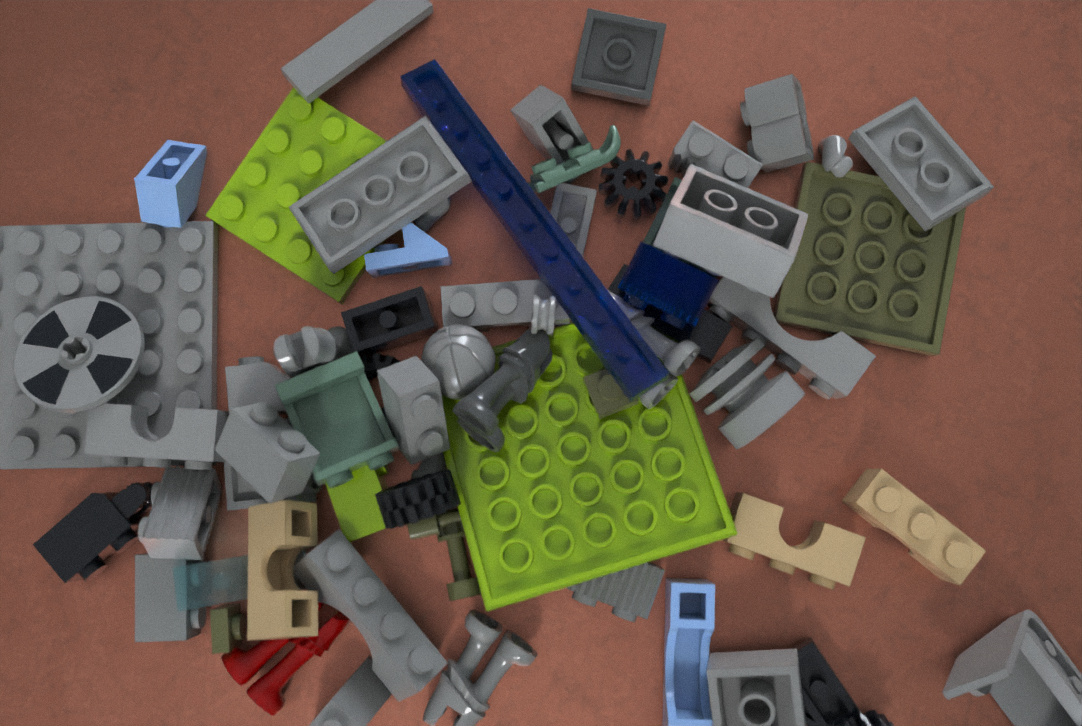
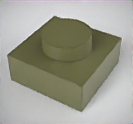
(606, 394)
(227, 628)

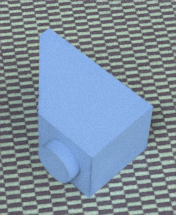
(171, 184)

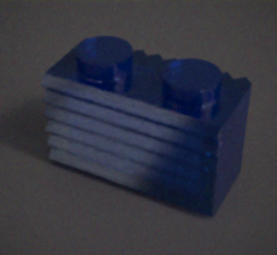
(667, 285)

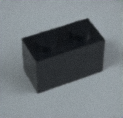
(390, 322)

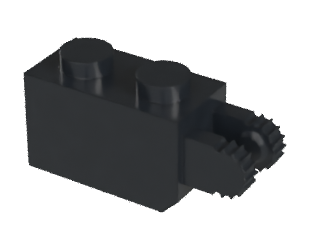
(94, 532)

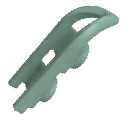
(581, 160)

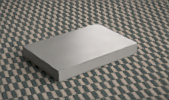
(920, 163)

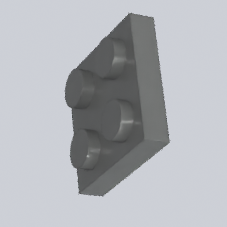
(618, 56)

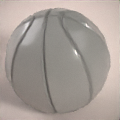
(459, 359)

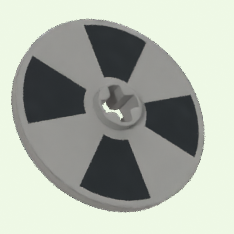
(71, 385)

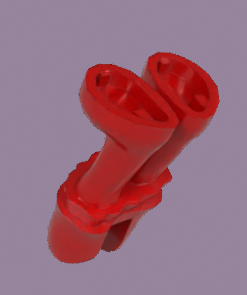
(267, 690)

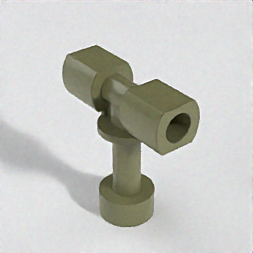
(450, 529)

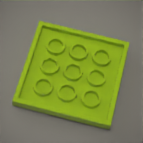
(289, 160)

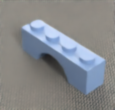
(686, 651)

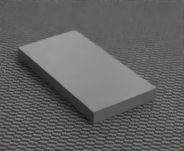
(379, 194)

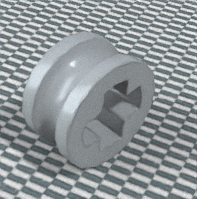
(543, 314)

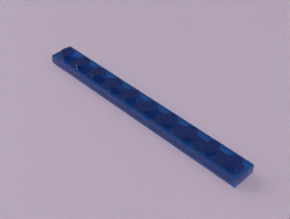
(536, 233)

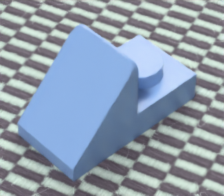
(418, 254)

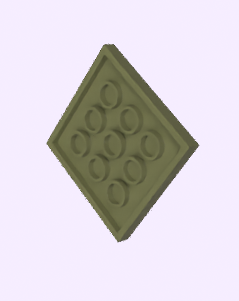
(868, 265)

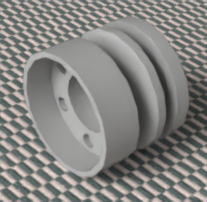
(746, 393)

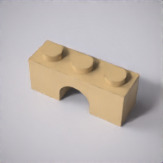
(909, 519)
(826, 553)
(274, 601)

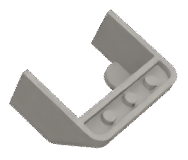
(1022, 672)

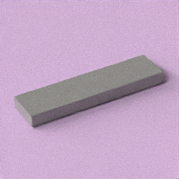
(353, 44)

